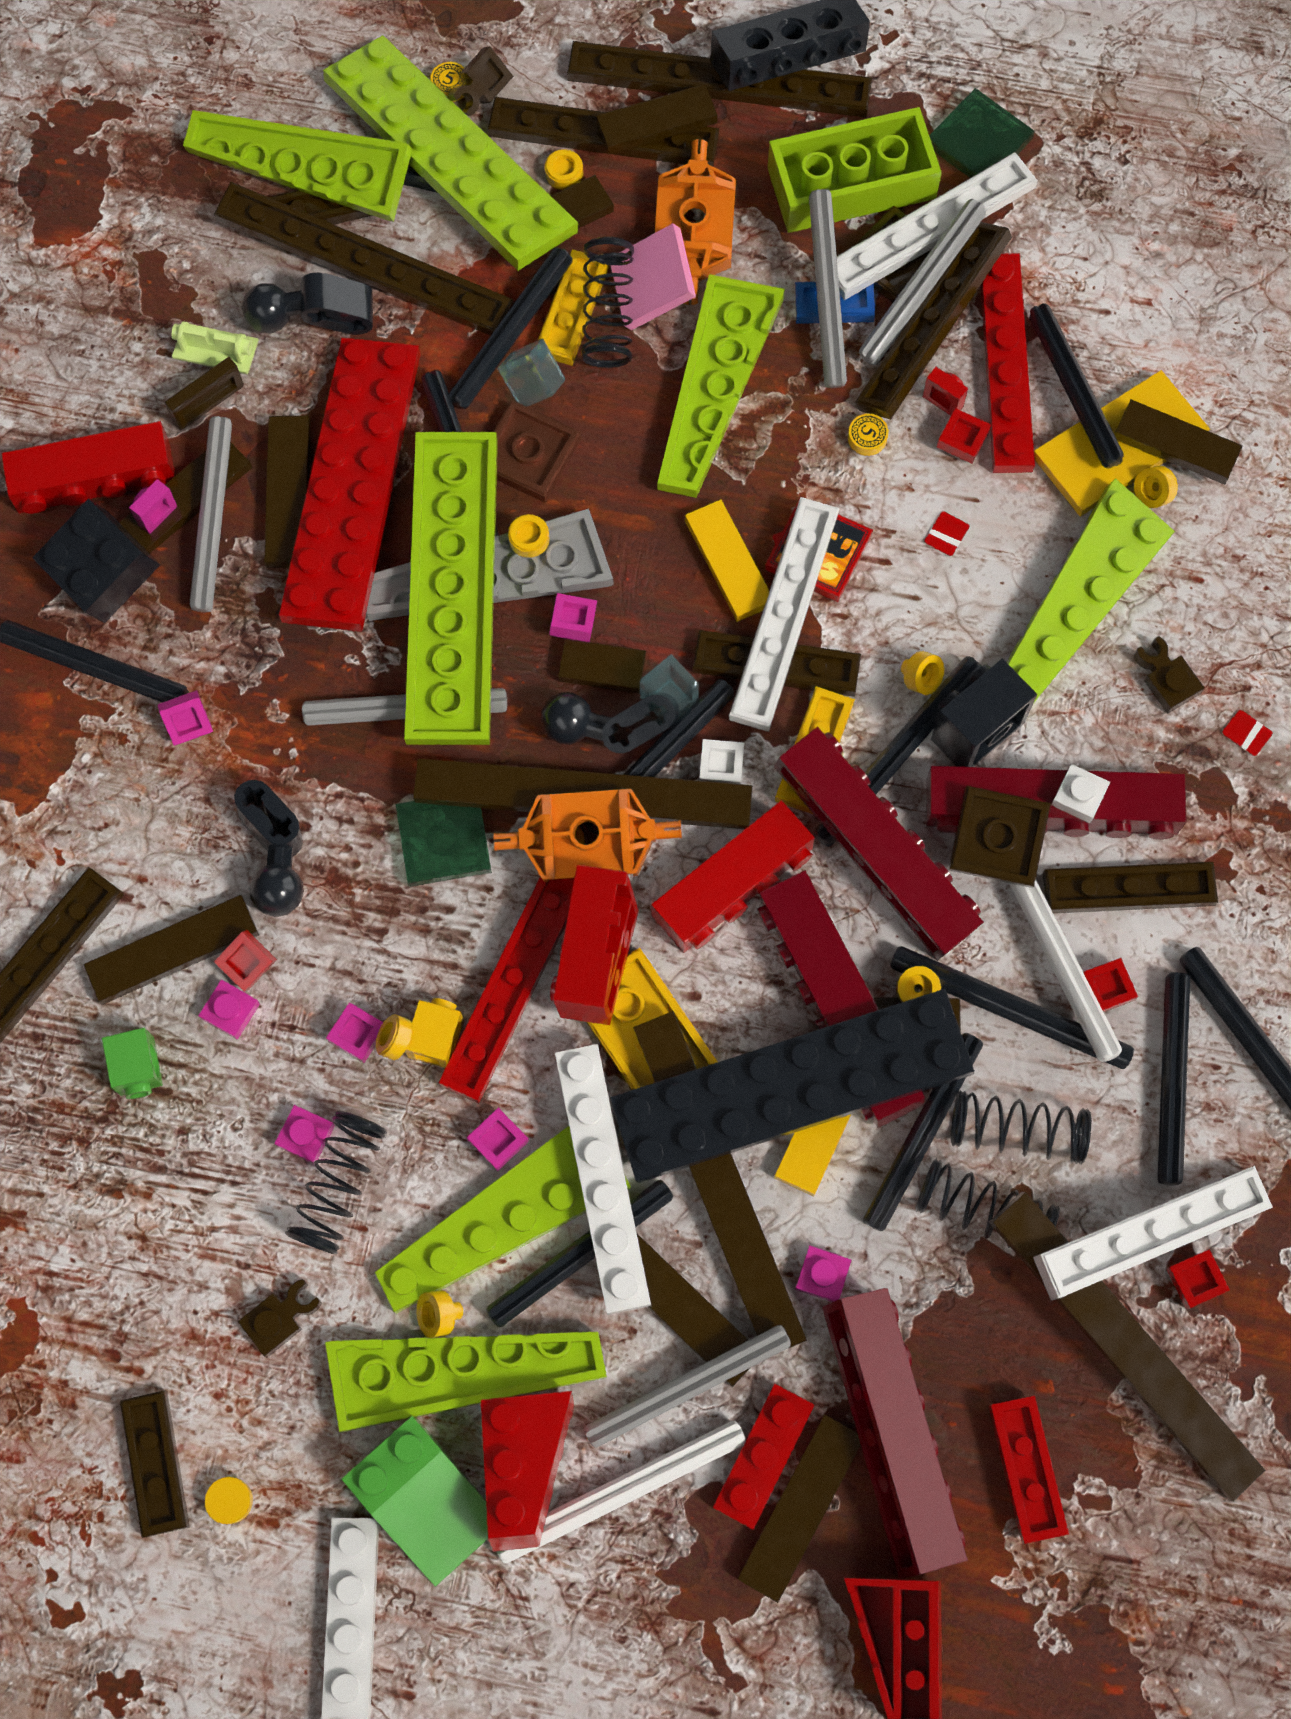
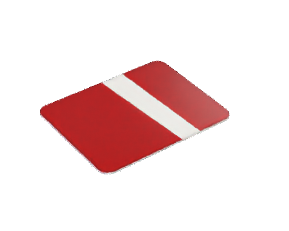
(947, 533)
(1247, 732)

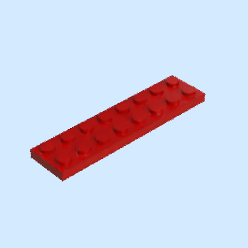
(350, 485)

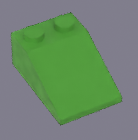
(421, 1500)

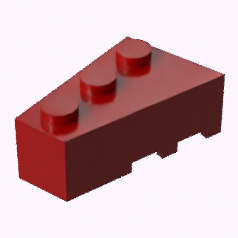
(594, 945)
(521, 1462)
(903, 1642)

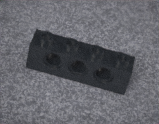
(788, 41)

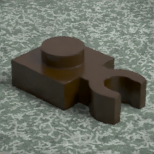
(484, 80)
(1170, 681)
(274, 1321)

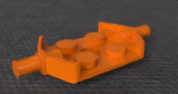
(710, 190)
(622, 841)

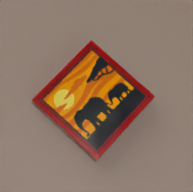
(841, 557)

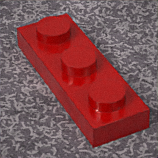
(763, 1456)
(1028, 1470)

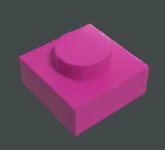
(152, 506)
(573, 617)
(185, 718)
(229, 1009)
(355, 1032)
(304, 1134)
(498, 1139)
(823, 1274)

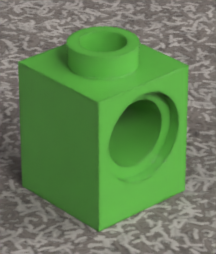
(132, 1063)

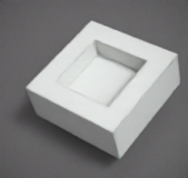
(721, 761)
(1080, 793)

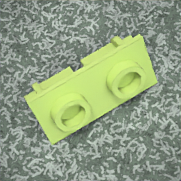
(212, 346)

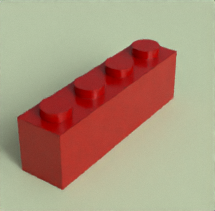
(88, 467)
(733, 877)

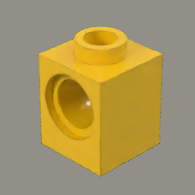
(435, 1032)

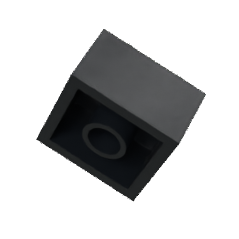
(96, 561)
(982, 714)

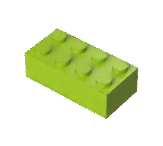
(861, 162)

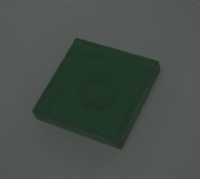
(979, 134)
(442, 842)

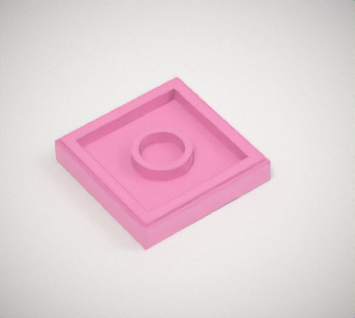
(658, 274)

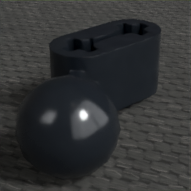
(322, 302)
(569, 719)
(276, 887)

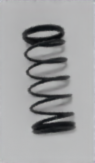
(609, 259)
(356, 1123)
(1079, 1132)
(932, 1178)

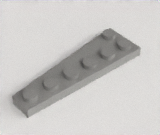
(568, 564)

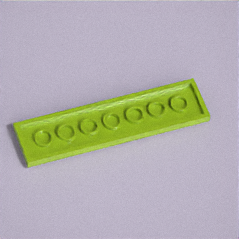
(451, 152)
(451, 589)

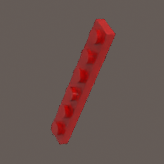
(1007, 367)
(508, 990)

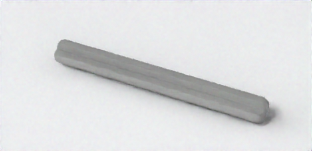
(922, 282)
(827, 288)
(210, 514)
(373, 708)
(687, 1386)

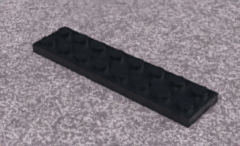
(791, 1085)

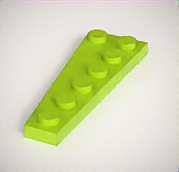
(326, 164)
(722, 356)
(1099, 569)
(505, 1216)
(425, 1376)

